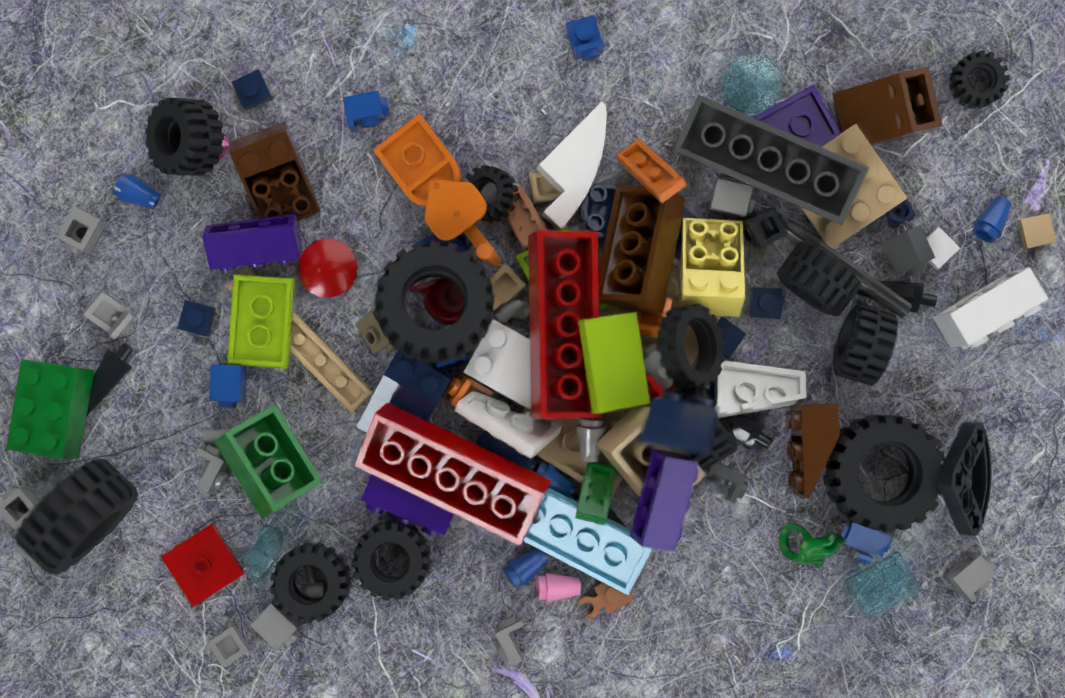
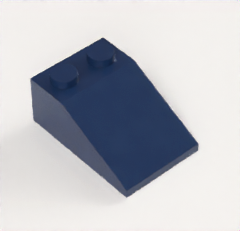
(409, 387)
(681, 423)

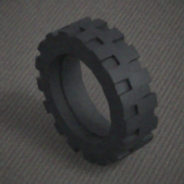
(673, 351)

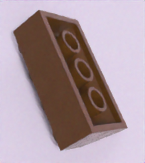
(639, 250)

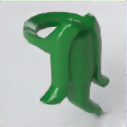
(812, 548)

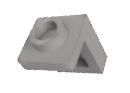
(109, 314)
(653, 366)
(214, 474)
(507, 646)

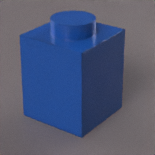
(228, 385)

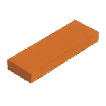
(650, 170)

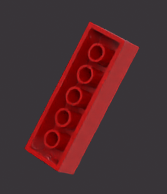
(561, 295)
(452, 473)

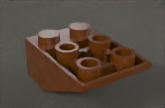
(890, 107)
(274, 173)
(812, 440)

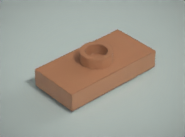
(524, 218)

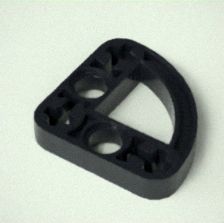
(965, 503)

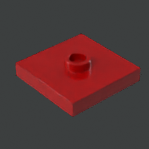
(203, 564)

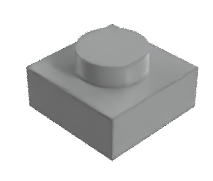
(228, 646)

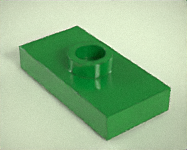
(596, 493)

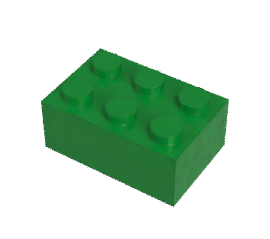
(49, 409)
(268, 461)

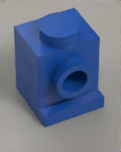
(365, 110)

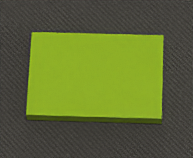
(261, 321)
(614, 362)

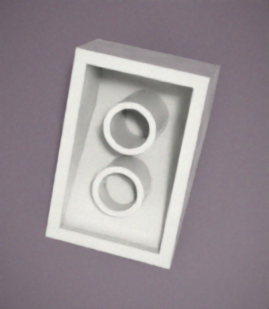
(503, 363)

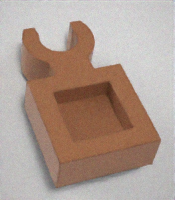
(606, 597)

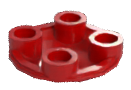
(327, 268)

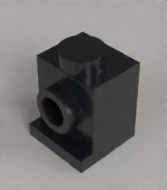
(759, 230)

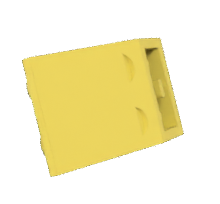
(712, 265)

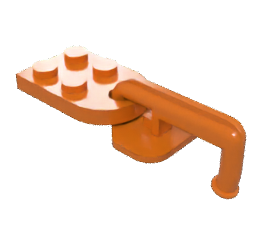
(434, 182)

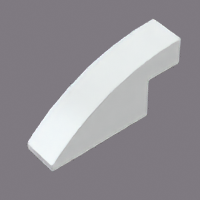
(574, 166)

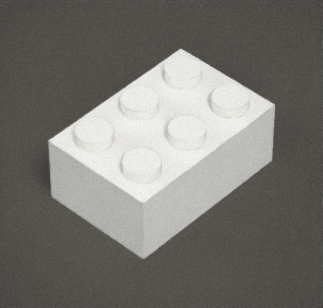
(991, 309)

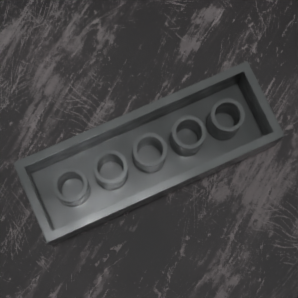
(771, 159)

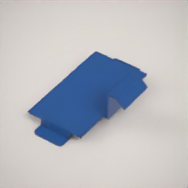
(866, 541)

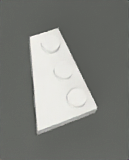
(755, 388)
(512, 428)

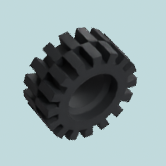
(996, 76)
(504, 186)

